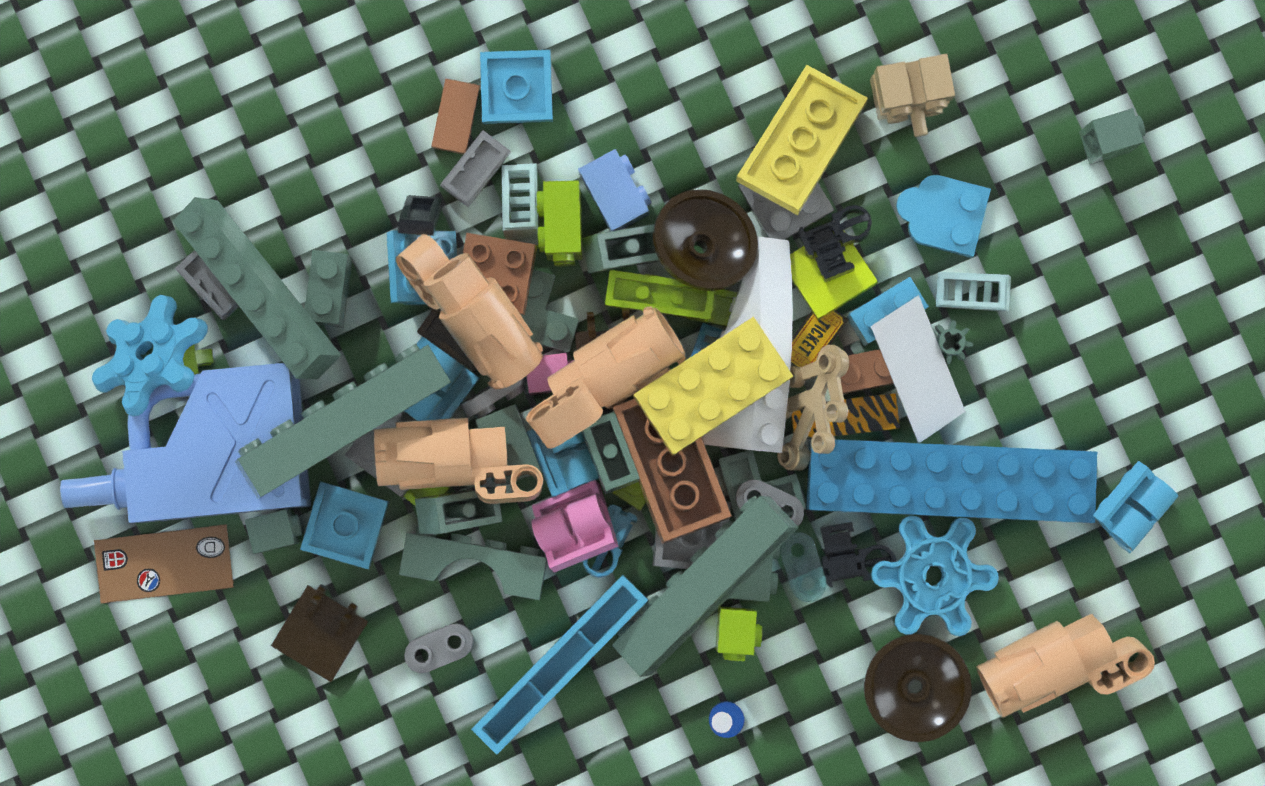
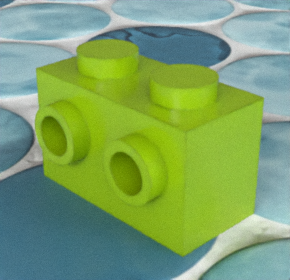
(737, 633)

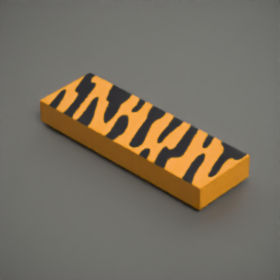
(864, 416)

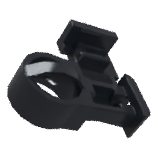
(828, 246)
(843, 560)

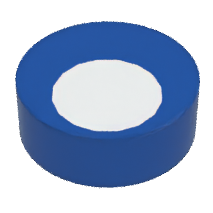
(726, 719)

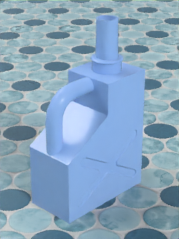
(198, 465)

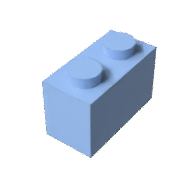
(614, 190)

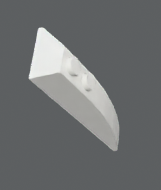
(767, 297)

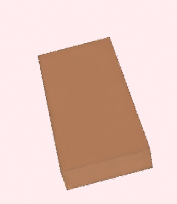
(455, 116)

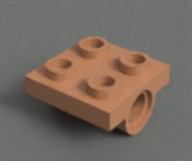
(505, 261)

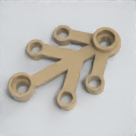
(828, 368)

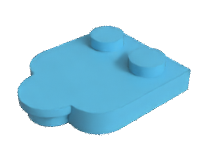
(944, 213)

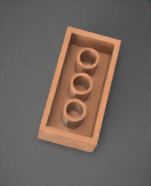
(677, 488)

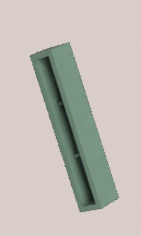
(256, 288)
(704, 585)

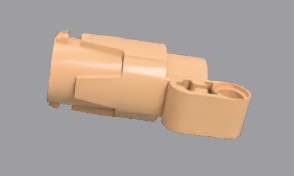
(472, 311)
(606, 375)
(447, 456)
(1060, 661)

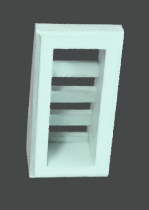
(520, 230)
(988, 279)

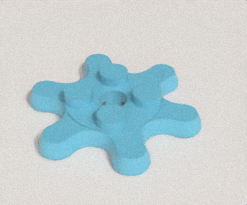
(161, 367)
(957, 579)

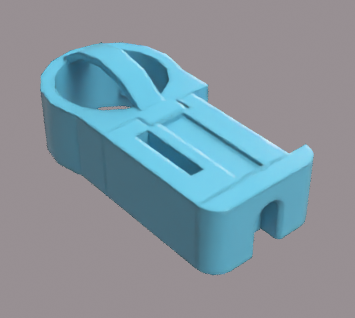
(621, 524)

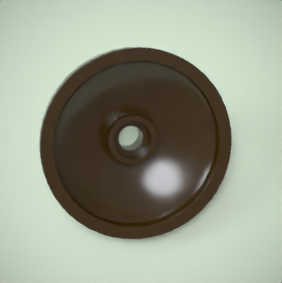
(717, 227)
(937, 704)

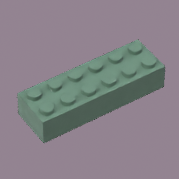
(342, 421)

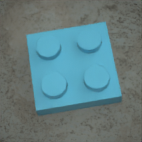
(516, 86)
(344, 525)

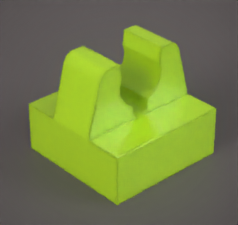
(197, 358)

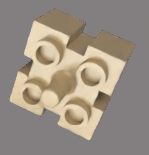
(914, 90)

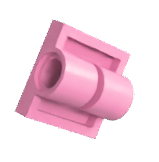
(573, 526)

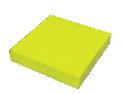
(829, 296)

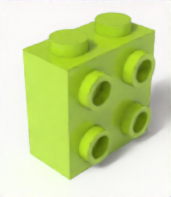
(562, 226)

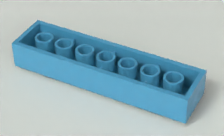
(954, 481)

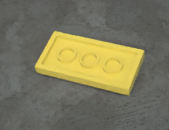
(801, 139)
(712, 386)

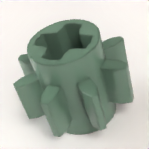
(959, 345)

